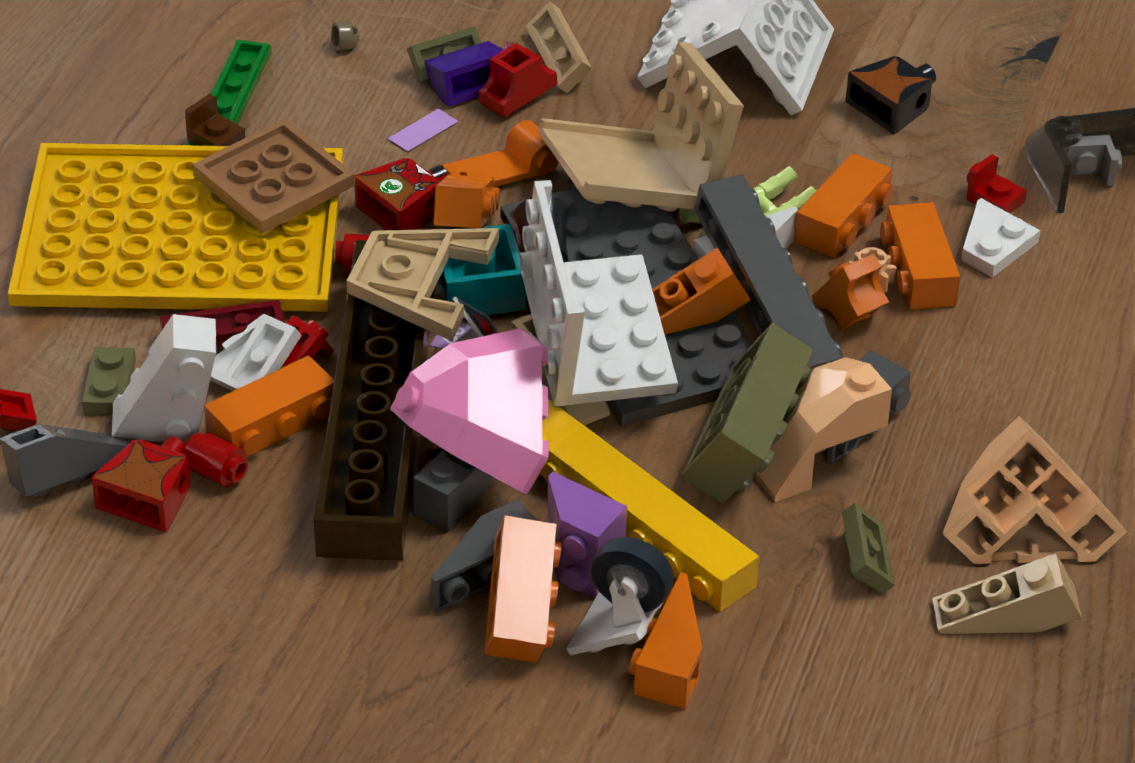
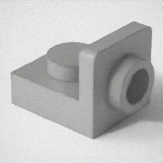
(1095, 156)

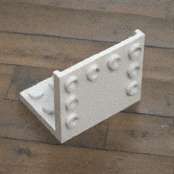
(777, 37)
(592, 318)

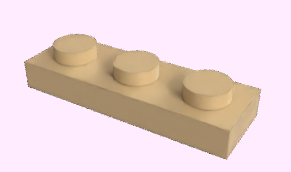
(558, 46)

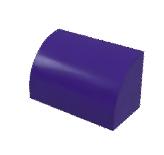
(461, 73)

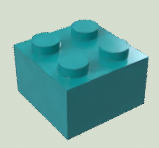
(488, 287)

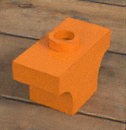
(852, 292)

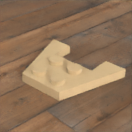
(404, 266)

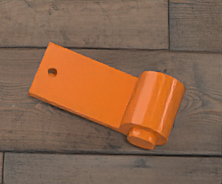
(523, 158)

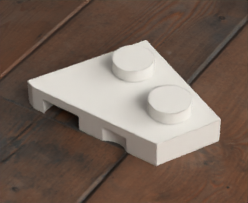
(996, 239)
(254, 352)

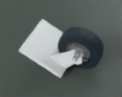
(631, 586)

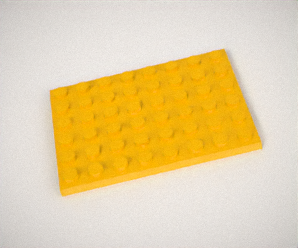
(148, 235)

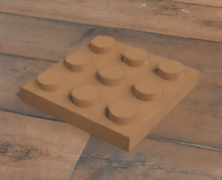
(273, 175)

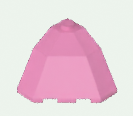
(483, 404)

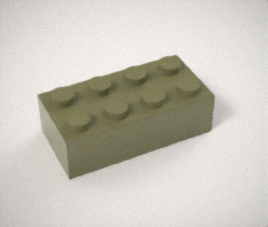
(749, 414)

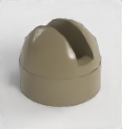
(344, 36)

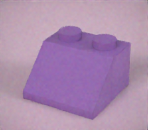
(583, 526)

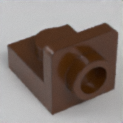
(208, 127)

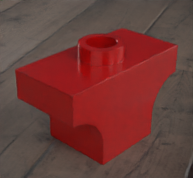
(515, 80)

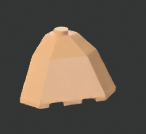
(832, 408)
(1028, 505)

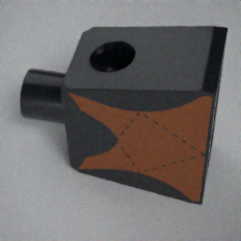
(890, 92)

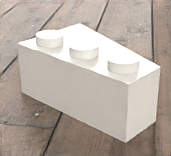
(171, 385)

